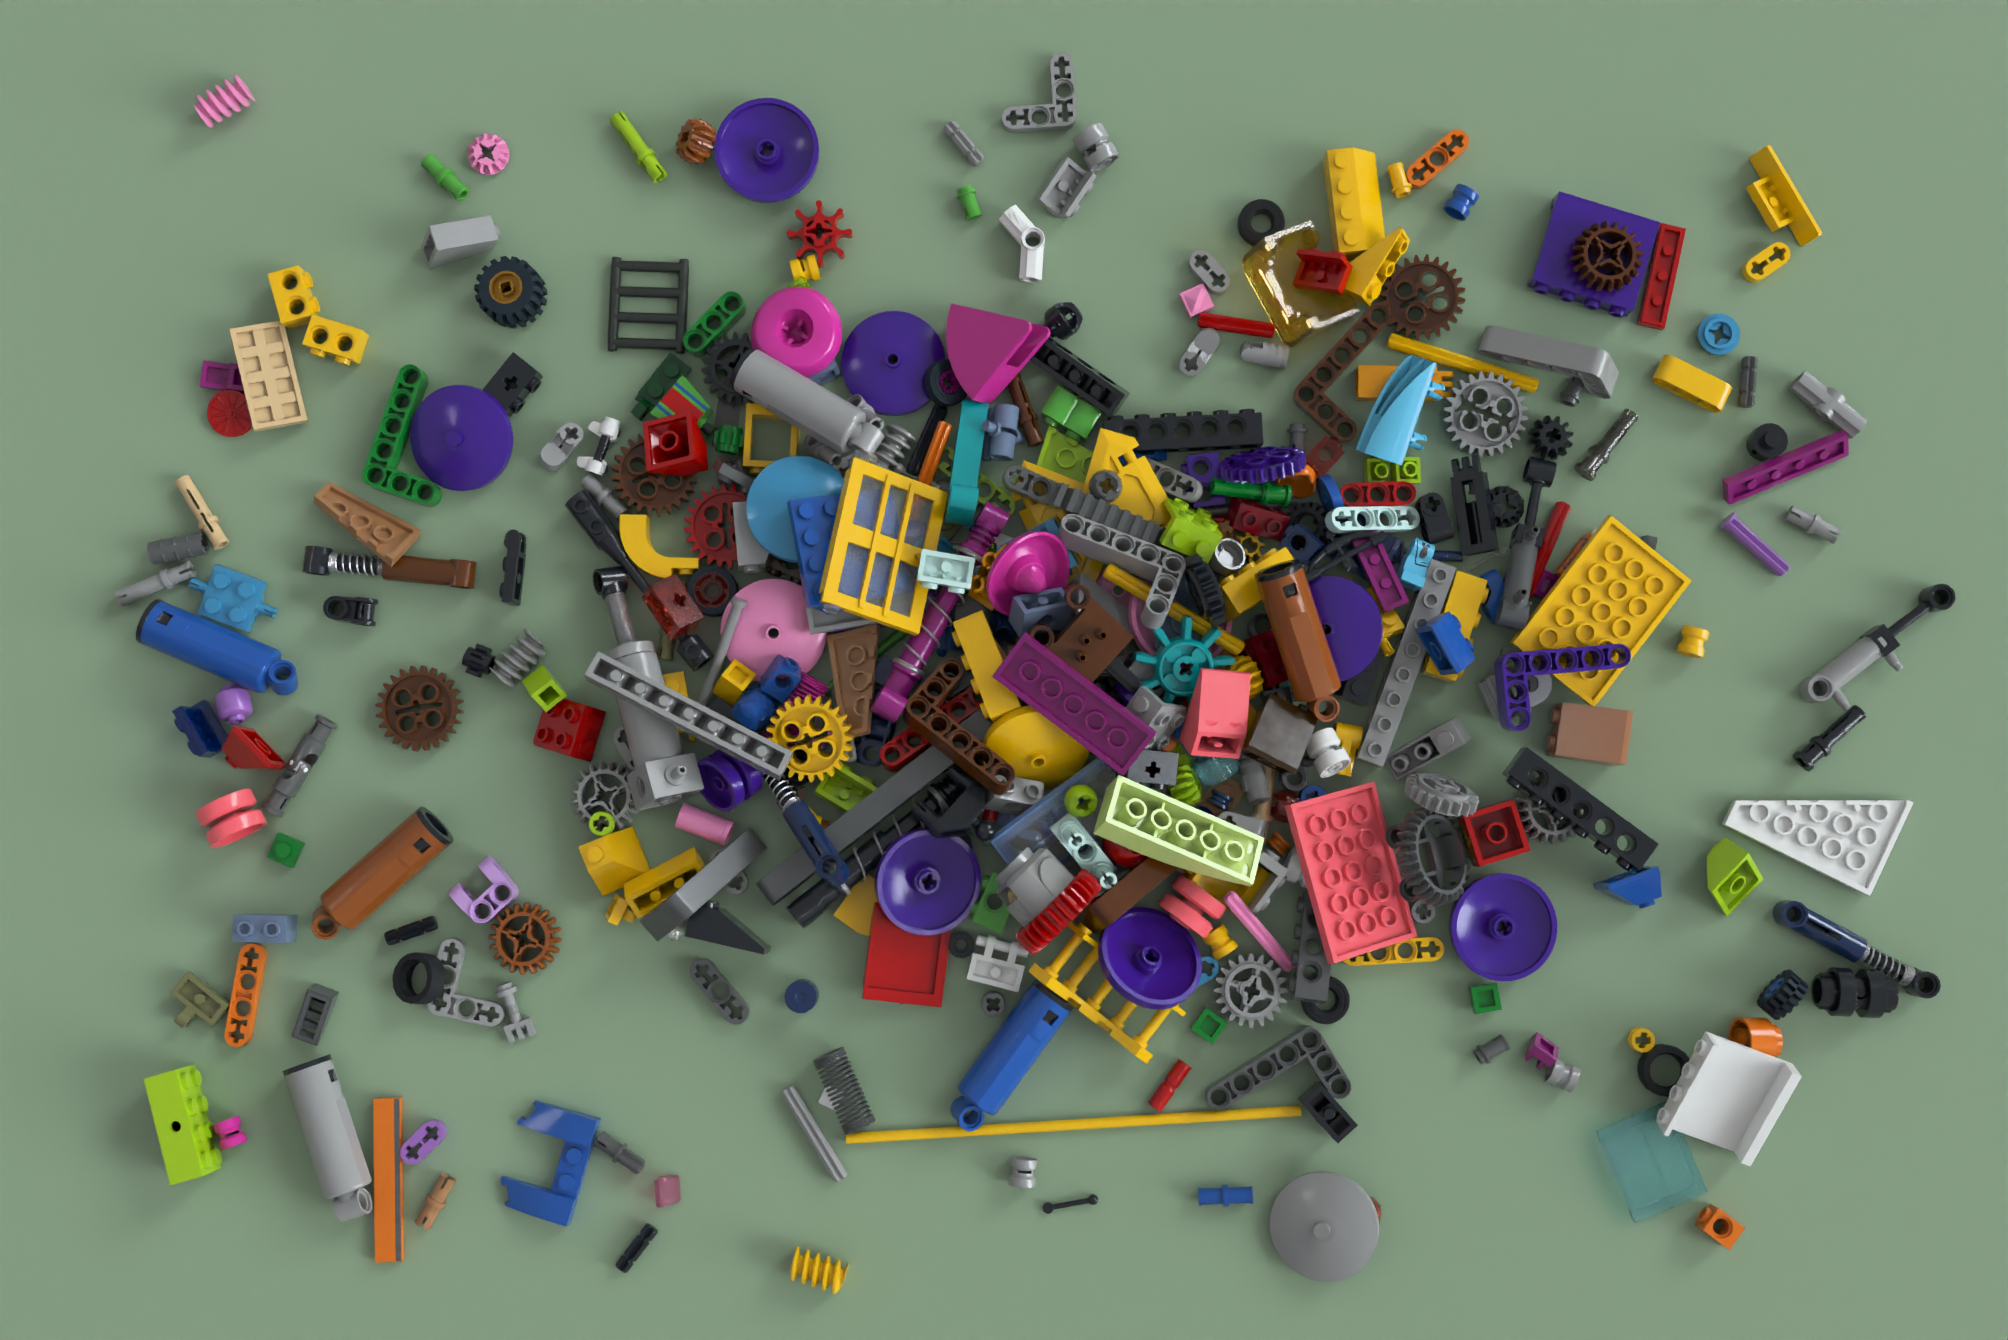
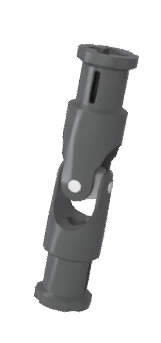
(288, 782)

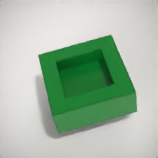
(285, 850)
(1485, 998)
(1209, 1025)

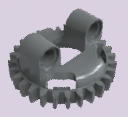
(1444, 852)

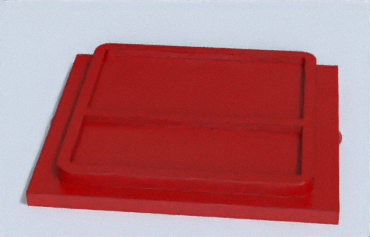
(904, 964)

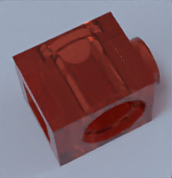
(1335, 449)

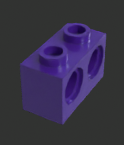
(1211, 462)

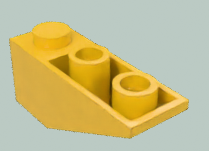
(1374, 267)

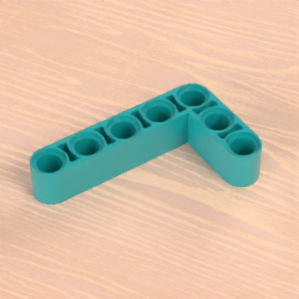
(966, 464)

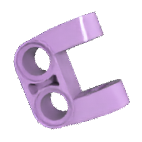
(490, 897)

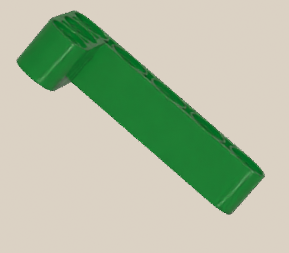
(398, 441)

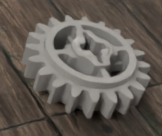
(1441, 794)
(1273, 998)

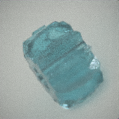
(1214, 769)

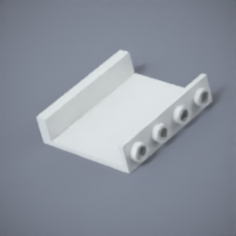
(1729, 1096)

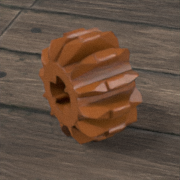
(695, 141)

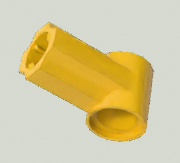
(1350, 739)

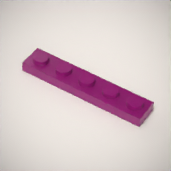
(1785, 467)

